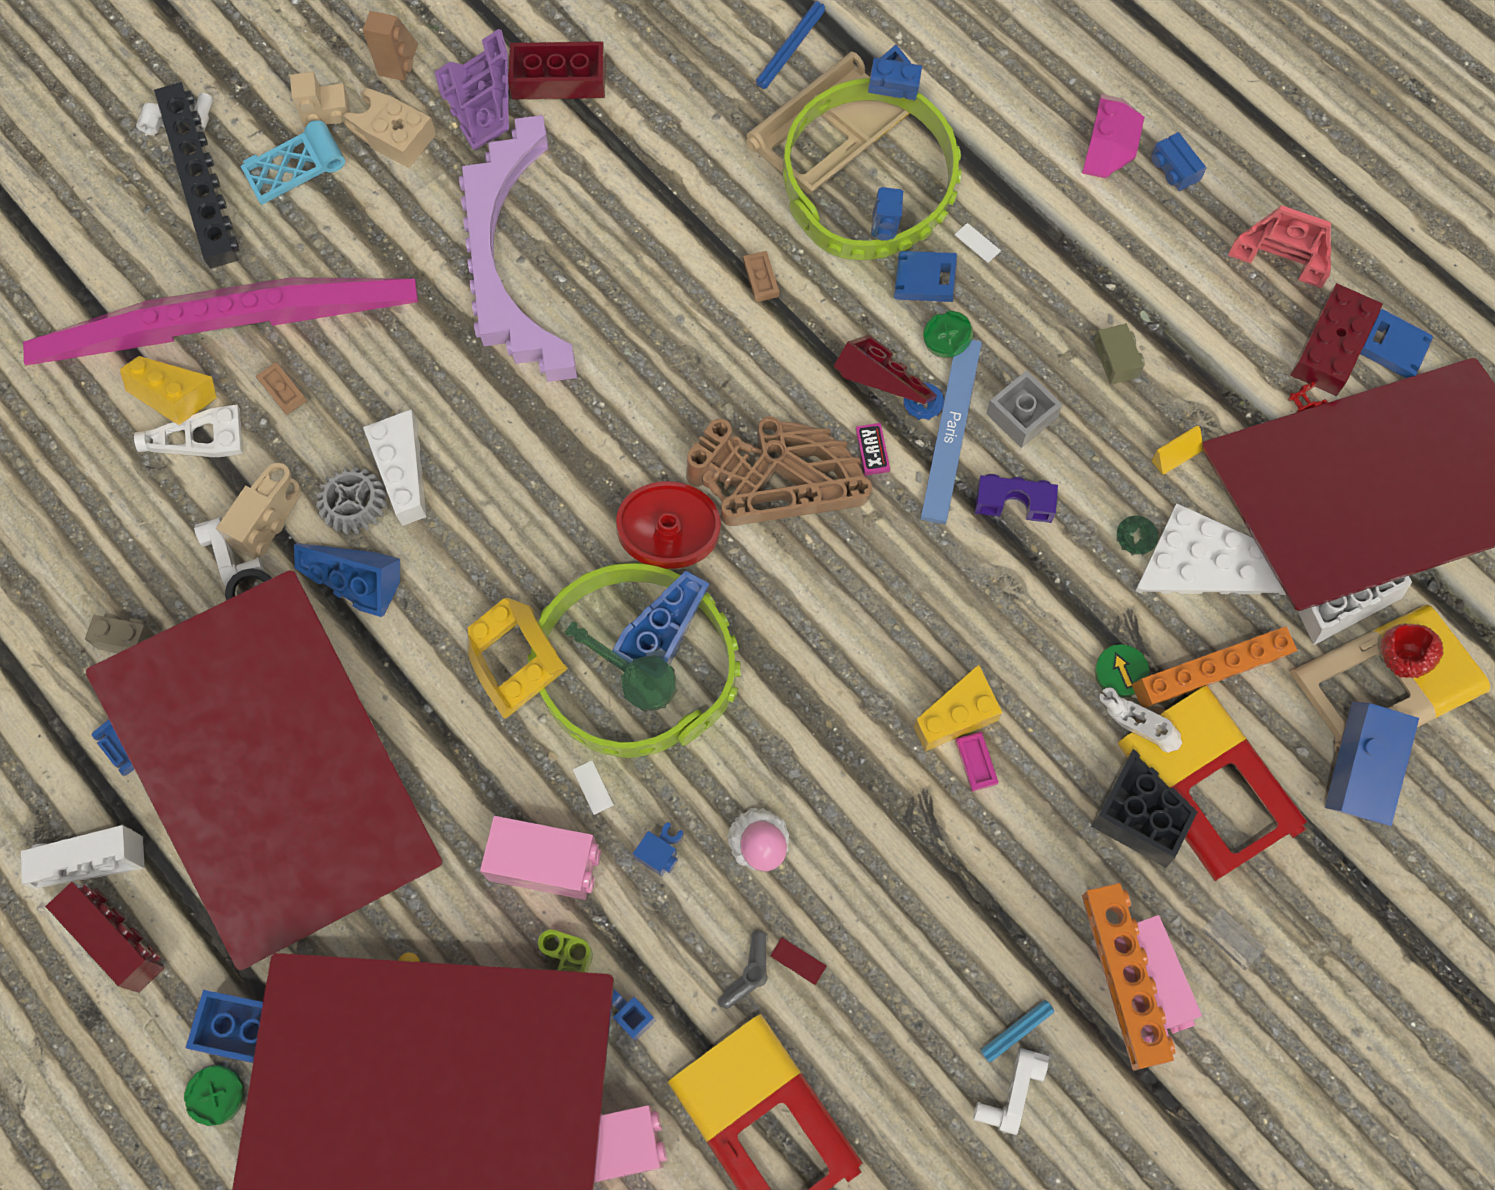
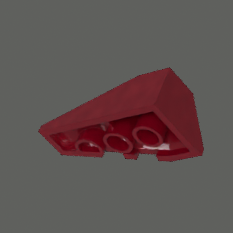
(871, 364)

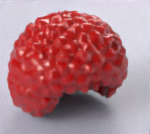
(1411, 650)

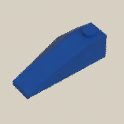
(358, 575)
(664, 622)

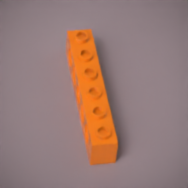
(1214, 667)
(1122, 992)

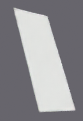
(977, 242)
(593, 787)

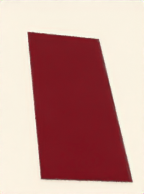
(798, 961)

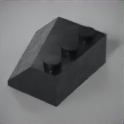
(1145, 813)

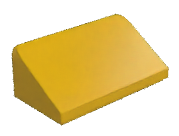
(1178, 450)

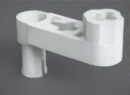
(151, 119)
(207, 535)
(1155, 729)
(1026, 1066)

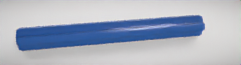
(790, 45)

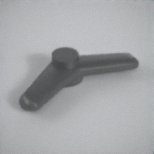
(753, 974)

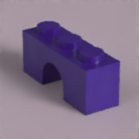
(1037, 497)

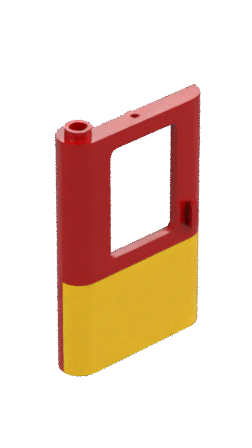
(1209, 744)
(742, 1083)

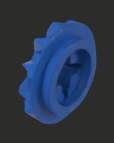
(933, 407)

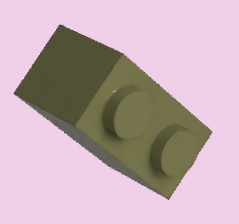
(1119, 353)

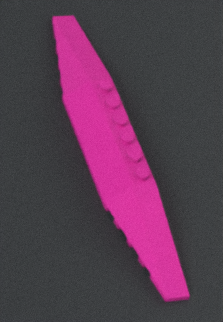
(273, 301)

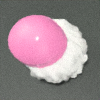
(758, 839)

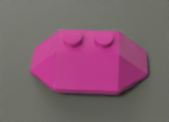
(1113, 137)

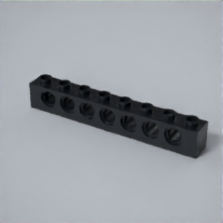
(170, 101)

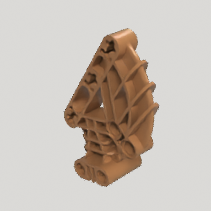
(719, 459)

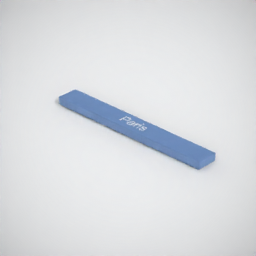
(950, 435)

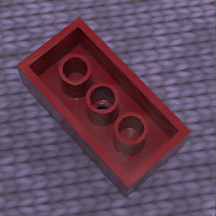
(557, 70)
(1336, 339)
(105, 936)

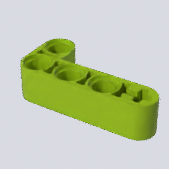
(564, 951)

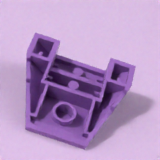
(479, 91)

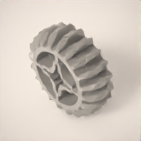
(361, 485)

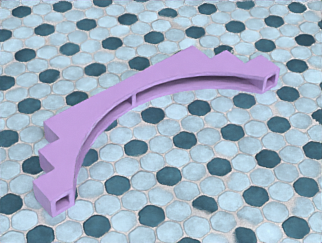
(498, 315)

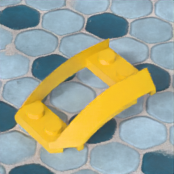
(532, 676)

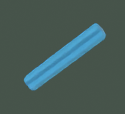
(1017, 1031)

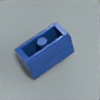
(894, 78)
(1178, 161)
(887, 213)

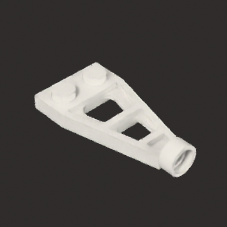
(226, 432)

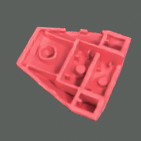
(1292, 237)

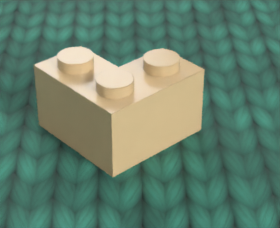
(316, 101)

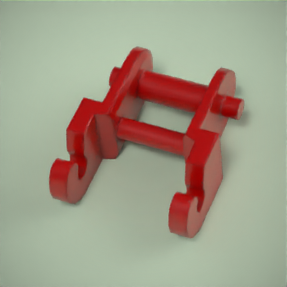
(1294, 397)

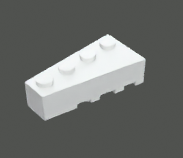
(398, 459)
(1341, 613)
(82, 857)

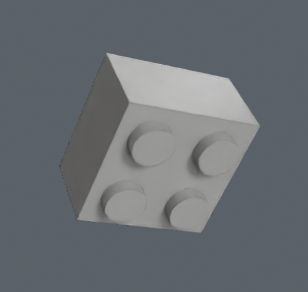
(1024, 409)

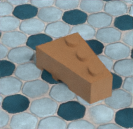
(389, 45)

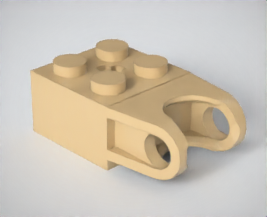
(391, 127)
(259, 513)

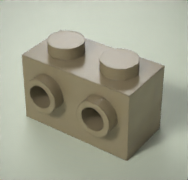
(114, 634)

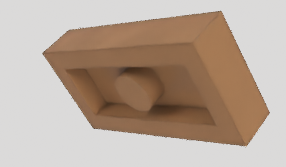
(761, 276)
(281, 388)

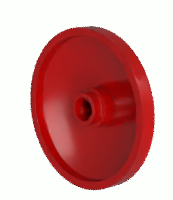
(668, 525)

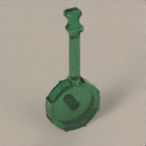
(646, 681)

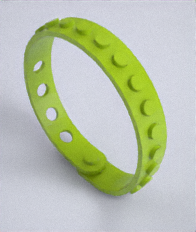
(805, 211)
(690, 725)

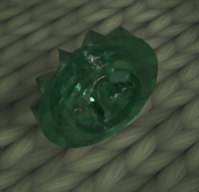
(1147, 531)

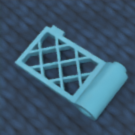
(322, 152)

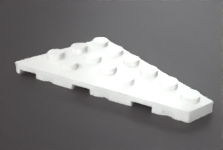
(1206, 557)

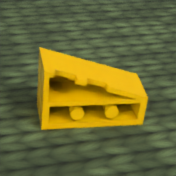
(168, 388)
(959, 712)

